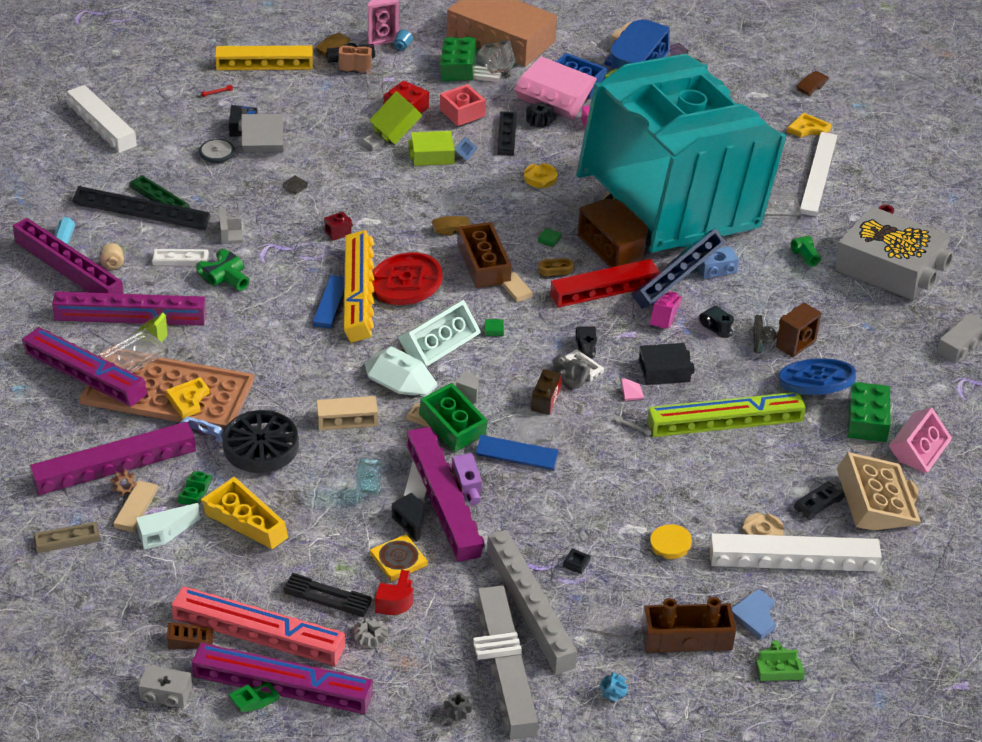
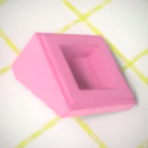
(631, 390)

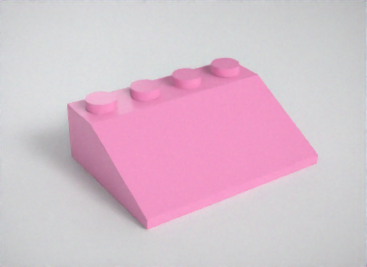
(555, 85)

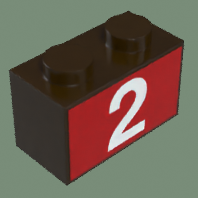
(546, 392)

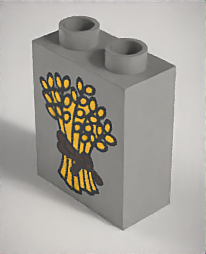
(893, 253)

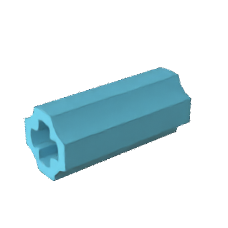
(65, 230)

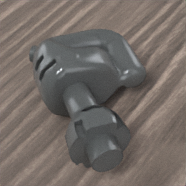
(575, 370)

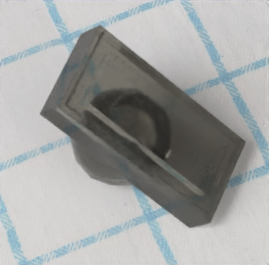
(762, 334)

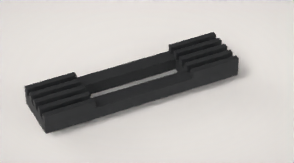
(356, 602)

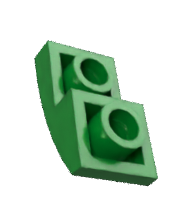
(195, 488)

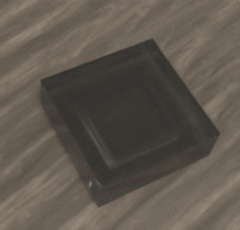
(295, 184)

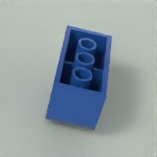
(640, 42)

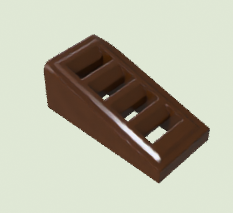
(177, 631)

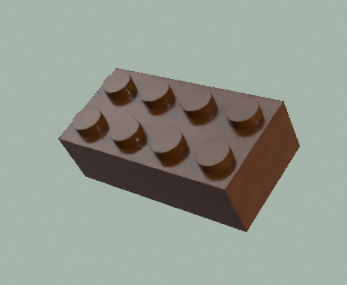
(484, 254)

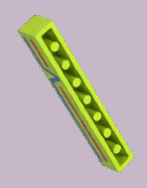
(725, 414)

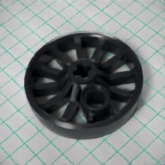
(260, 442)

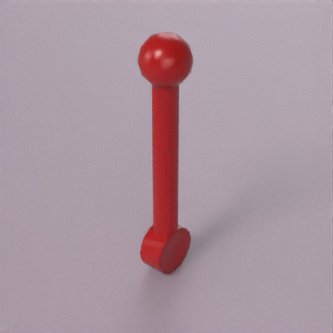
(228, 88)

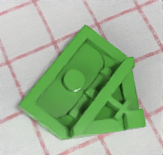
(779, 664)

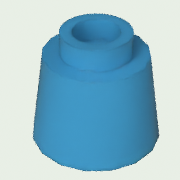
(403, 39)

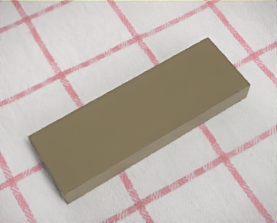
(66, 537)

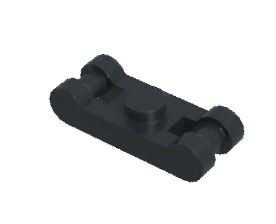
(819, 500)

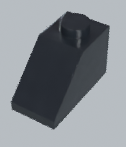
(409, 514)

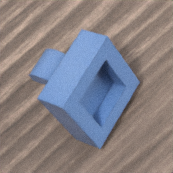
(465, 148)

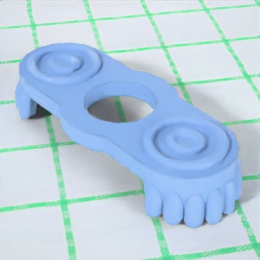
(212, 429)

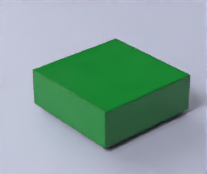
(549, 237)
(494, 327)

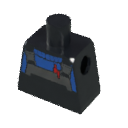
(236, 115)

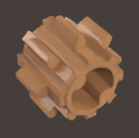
(127, 487)

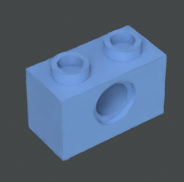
(720, 263)

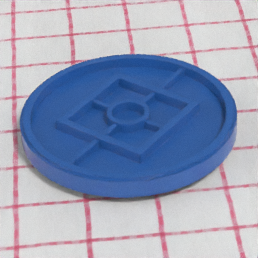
(817, 376)

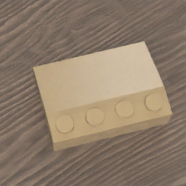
(876, 493)

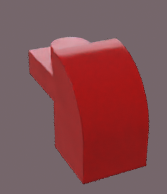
(395, 598)

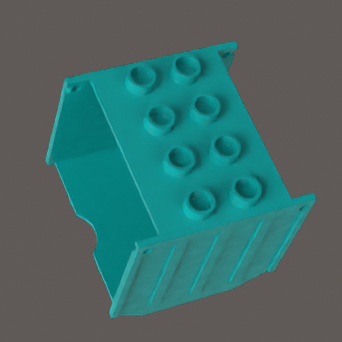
(679, 150)

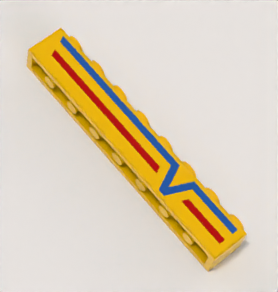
(358, 286)

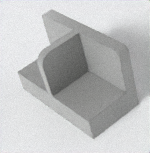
(230, 228)

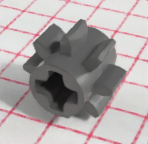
(457, 706)

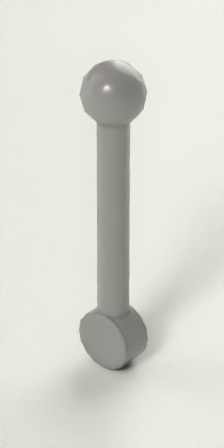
(619, 420)

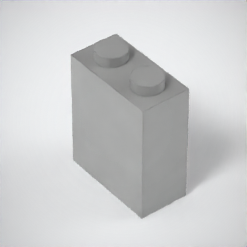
(261, 133)

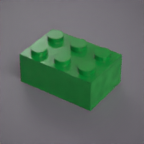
(458, 59)
(869, 412)
(453, 417)

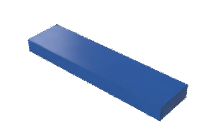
(330, 302)
(517, 452)

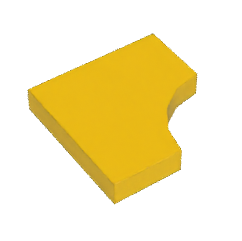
(808, 125)
(187, 396)

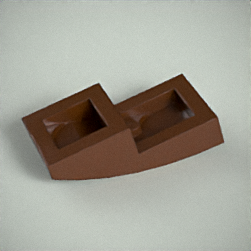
(812, 82)

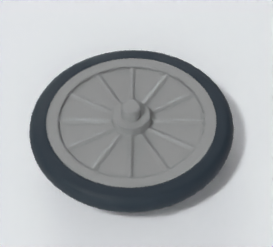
(216, 150)

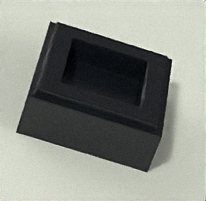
(576, 561)

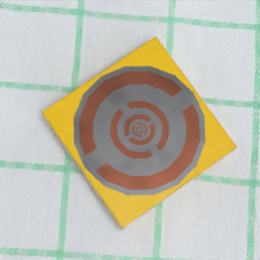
(397, 556)

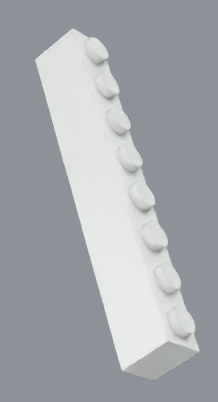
(795, 552)

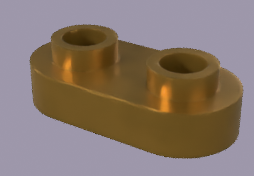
(555, 266)

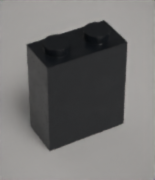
(665, 363)

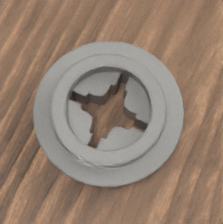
(365, 638)

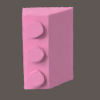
(383, 21)
(921, 440)

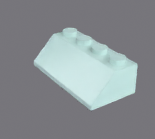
(440, 333)

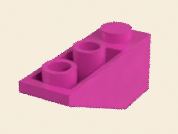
(665, 310)

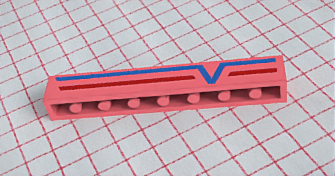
(259, 626)

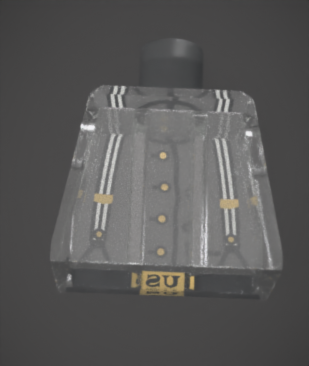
(498, 57)

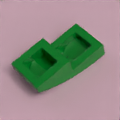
(252, 698)

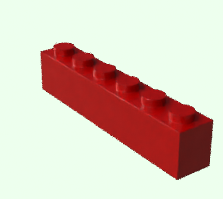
(601, 283)

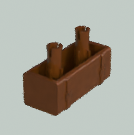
(688, 626)

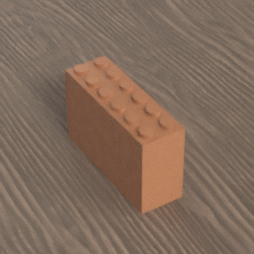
(493, 21)

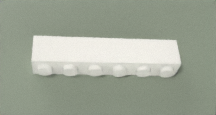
(101, 118)

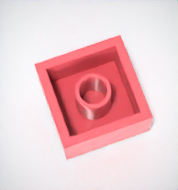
(462, 105)

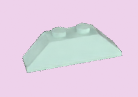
(400, 372)

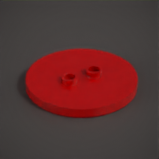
(406, 278)

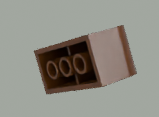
(613, 232)

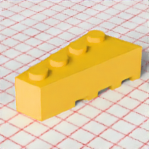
(245, 513)

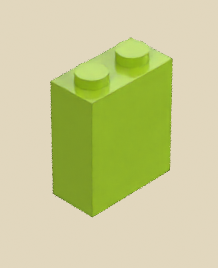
(395, 118)
(431, 148)

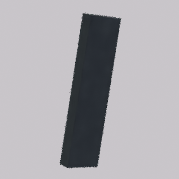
(507, 132)

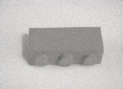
(961, 339)

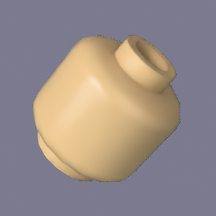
(111, 256)

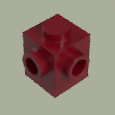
(337, 225)

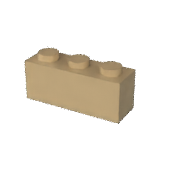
(347, 413)

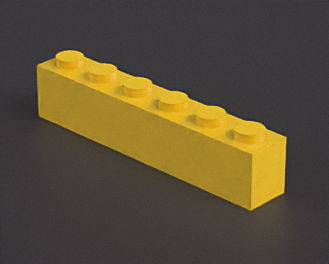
(264, 57)

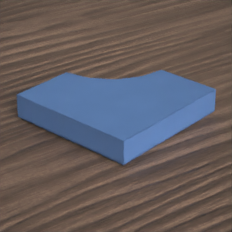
(754, 614)

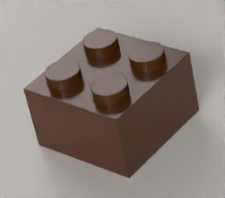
(798, 329)

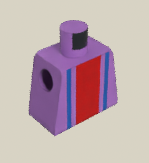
(467, 477)

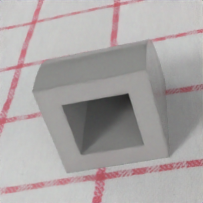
(469, 386)

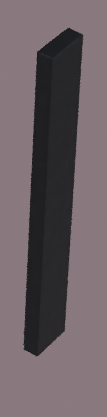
(141, 208)

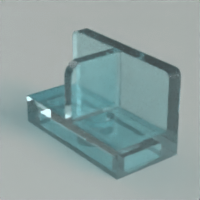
(368, 478)

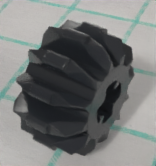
(539, 114)

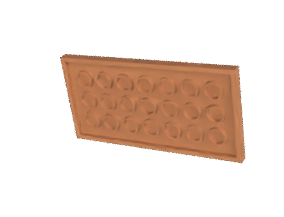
(226, 388)

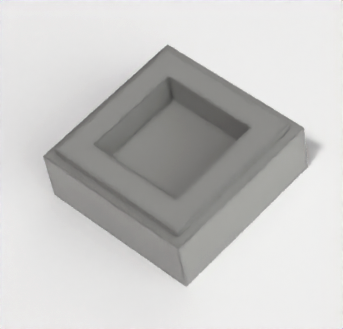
(372, 142)

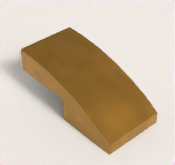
(332, 41)
(448, 224)

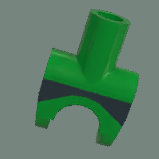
(226, 269)

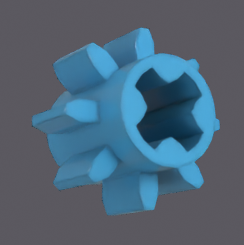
(613, 687)

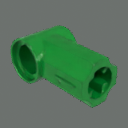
(805, 247)

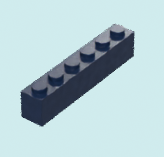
(678, 268)

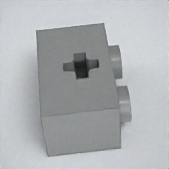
(165, 686)

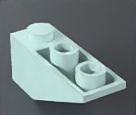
(163, 526)

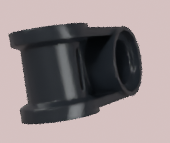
(717, 321)
(586, 340)

